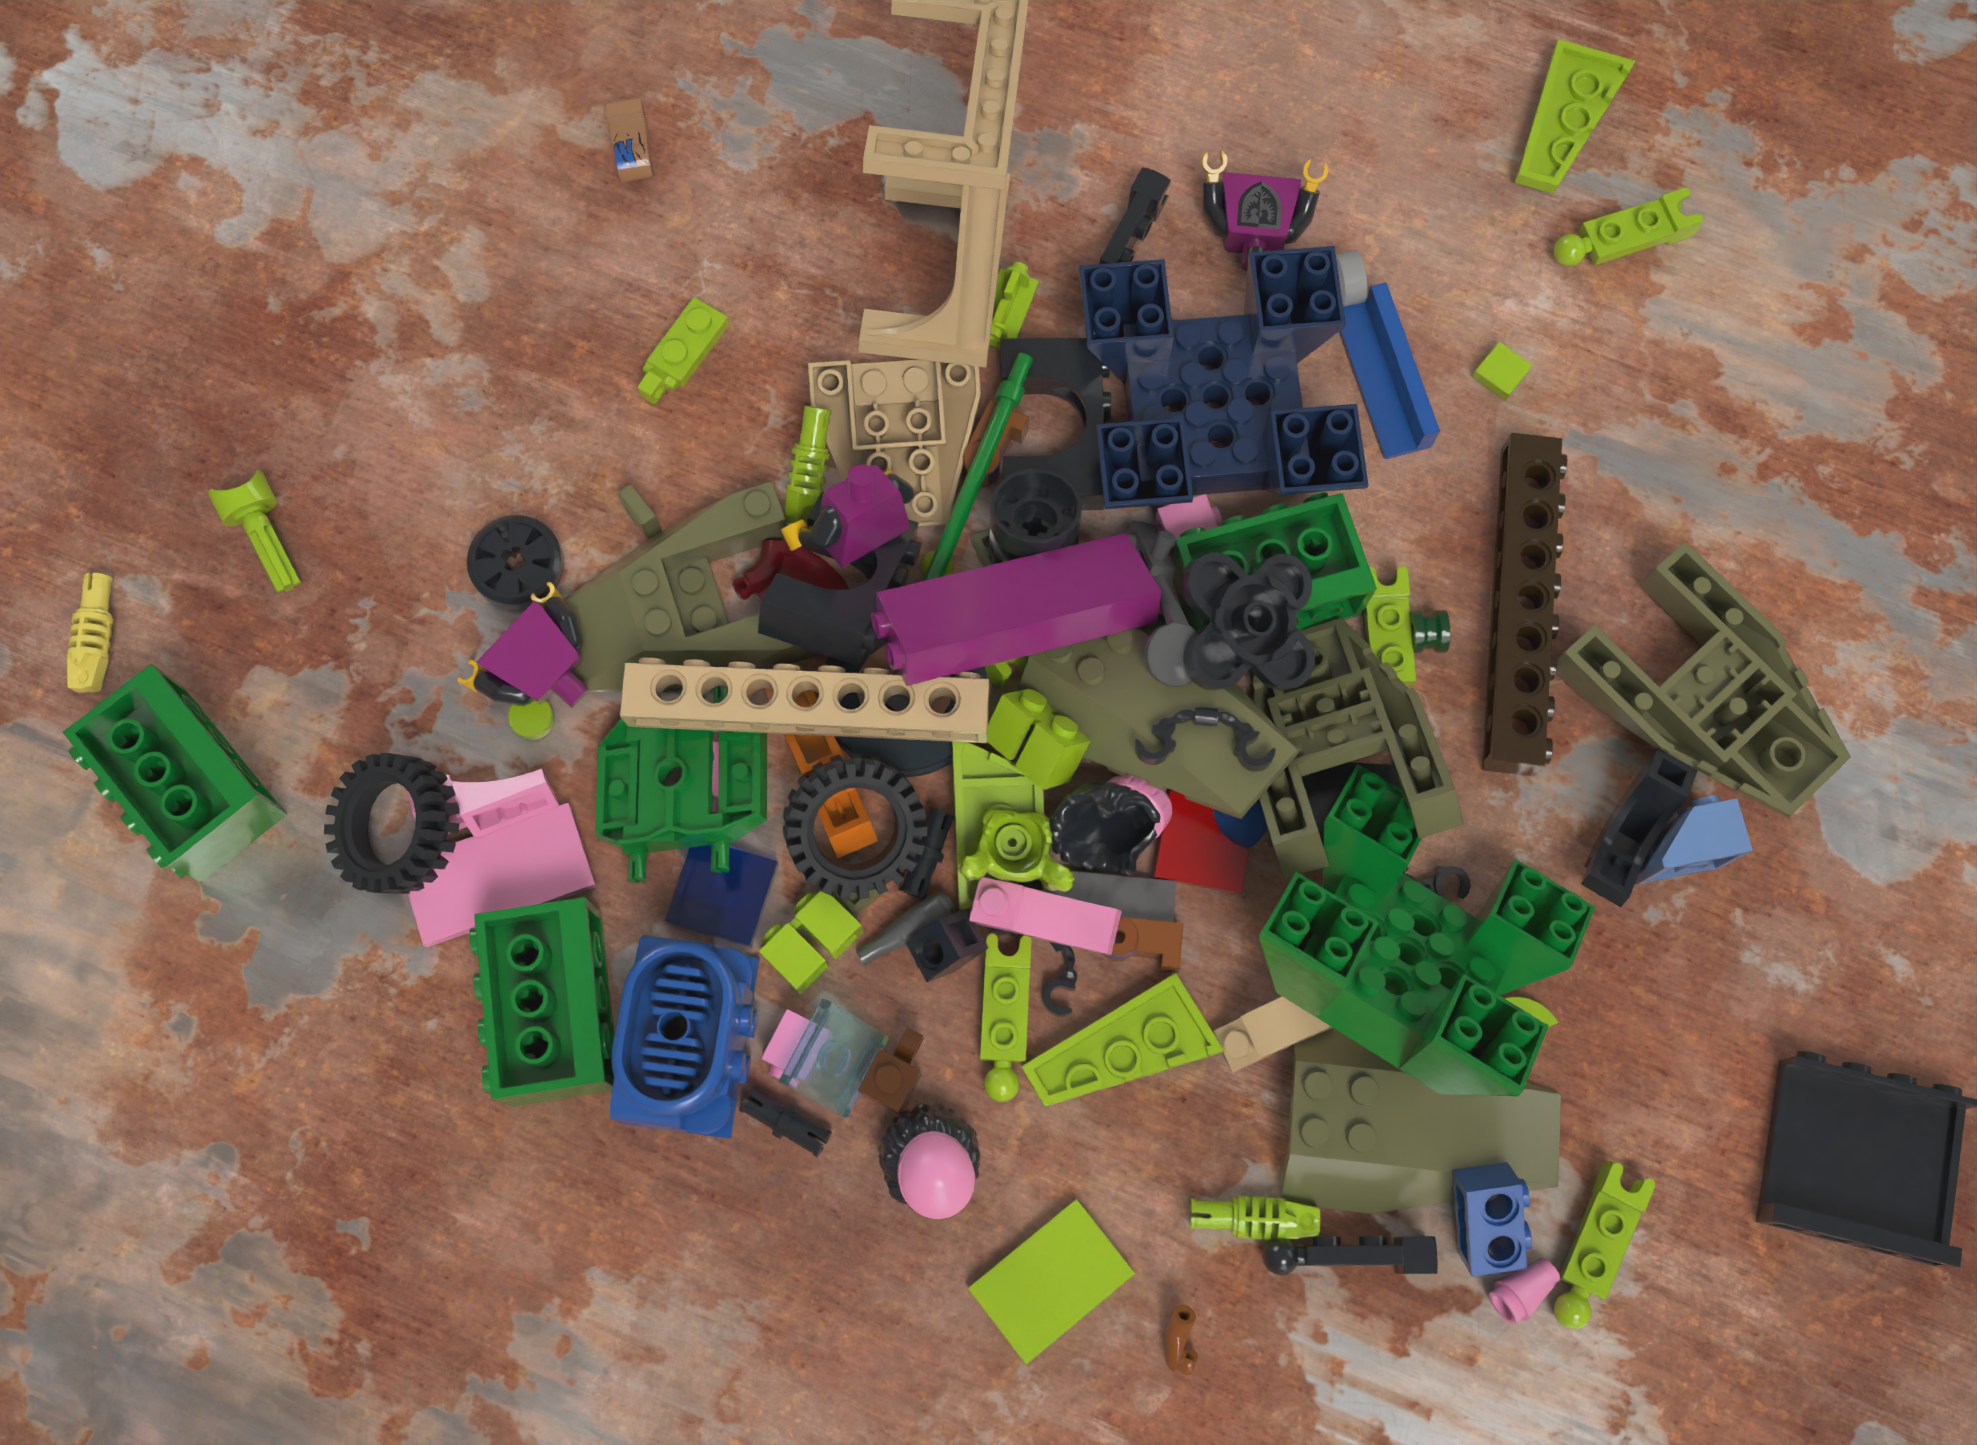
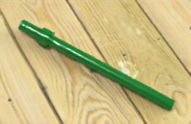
(1008, 397)

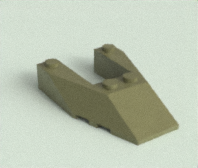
(667, 602)
(1731, 707)
(1341, 715)

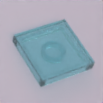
(833, 1058)

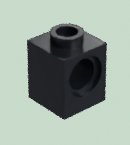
(946, 945)

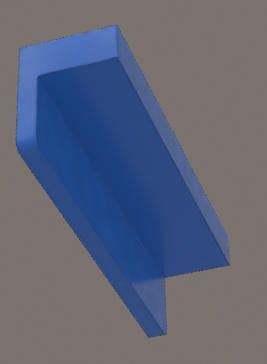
(1388, 375)

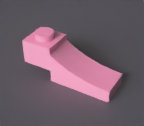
(499, 803)
(1045, 916)

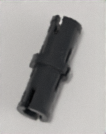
(918, 881)
(785, 1121)

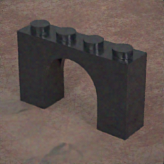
(1076, 375)
(837, 620)

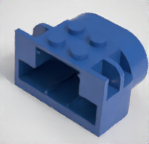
(690, 1080)

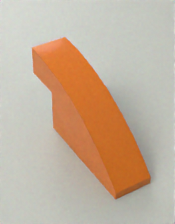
(843, 813)

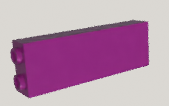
(1015, 608)

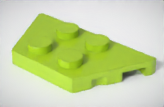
(980, 785)

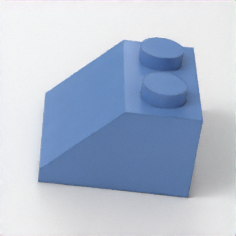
(1697, 841)

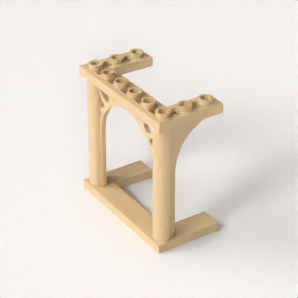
(960, 174)

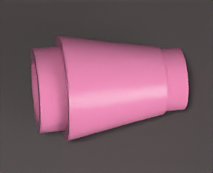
(1524, 1290)

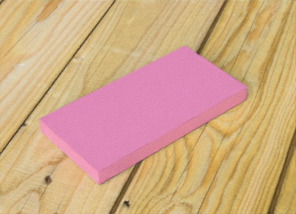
(505, 869)

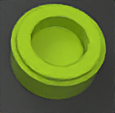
(532, 720)

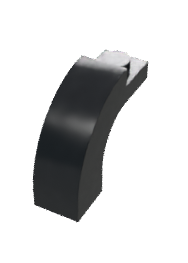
(1635, 825)

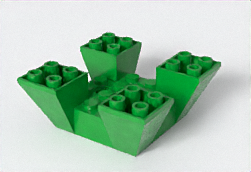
(1411, 967)

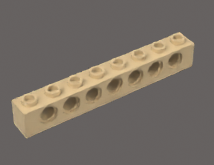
(781, 715)

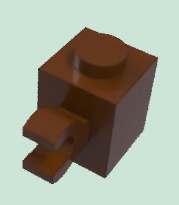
(892, 1077)

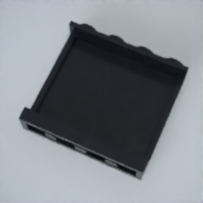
(1864, 1159)

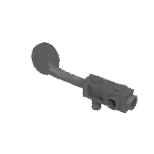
(1167, 643)

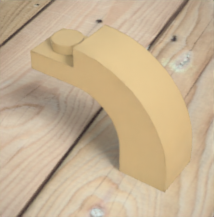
(1266, 1032)

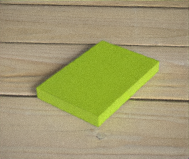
(1051, 1281)

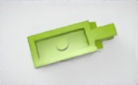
(682, 349)

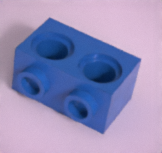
(1483, 1220)

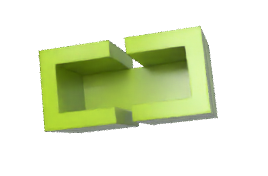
(1048, 741)
(793, 956)

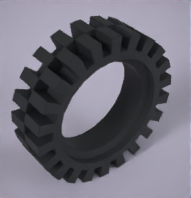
(353, 815)
(873, 873)

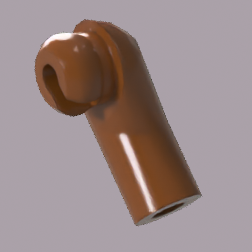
(1176, 1336)

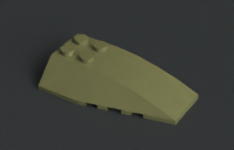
(1116, 701)
(1386, 1142)

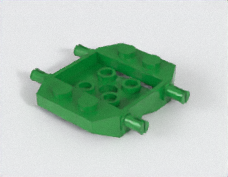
(646, 816)

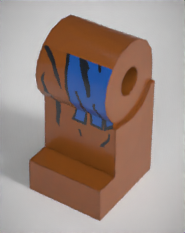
(1015, 430)
(1149, 940)

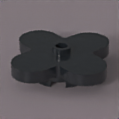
(1247, 621)

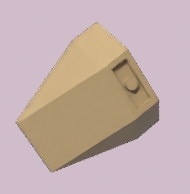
(902, 420)

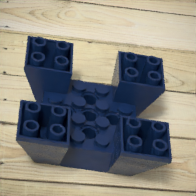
(1269, 447)

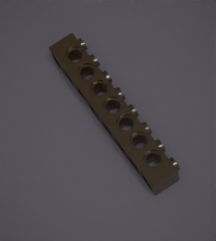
(1503, 747)

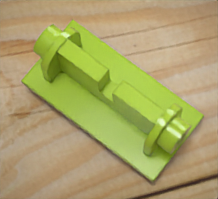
(1012, 302)

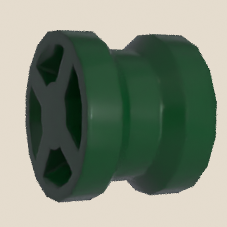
(1430, 631)

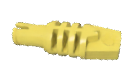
(90, 635)

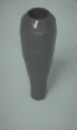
(907, 926)

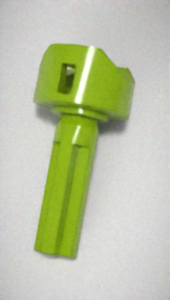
(248, 507)

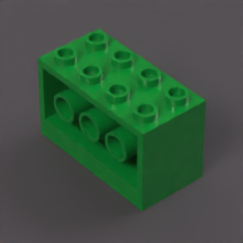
(1314, 532)
(172, 775)
(574, 1009)

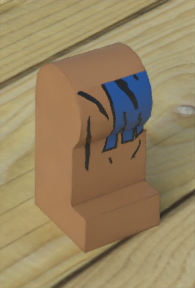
(630, 139)

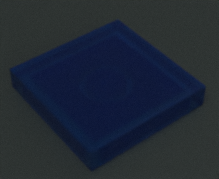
(726, 902)

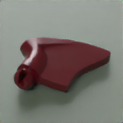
(794, 564)

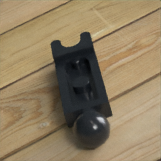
(1144, 206)
(1408, 1254)

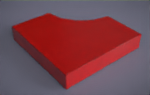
(1197, 851)

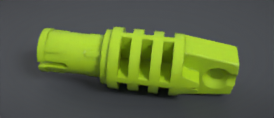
(808, 465)
(1257, 1217)

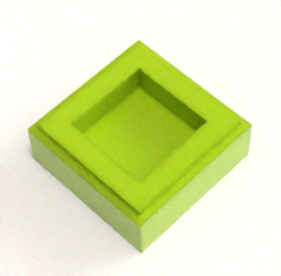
(1502, 371)

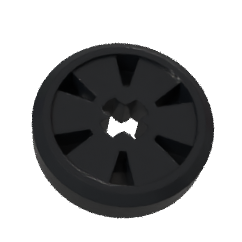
(506, 539)

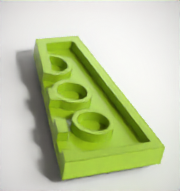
(1570, 105)
(1132, 1042)

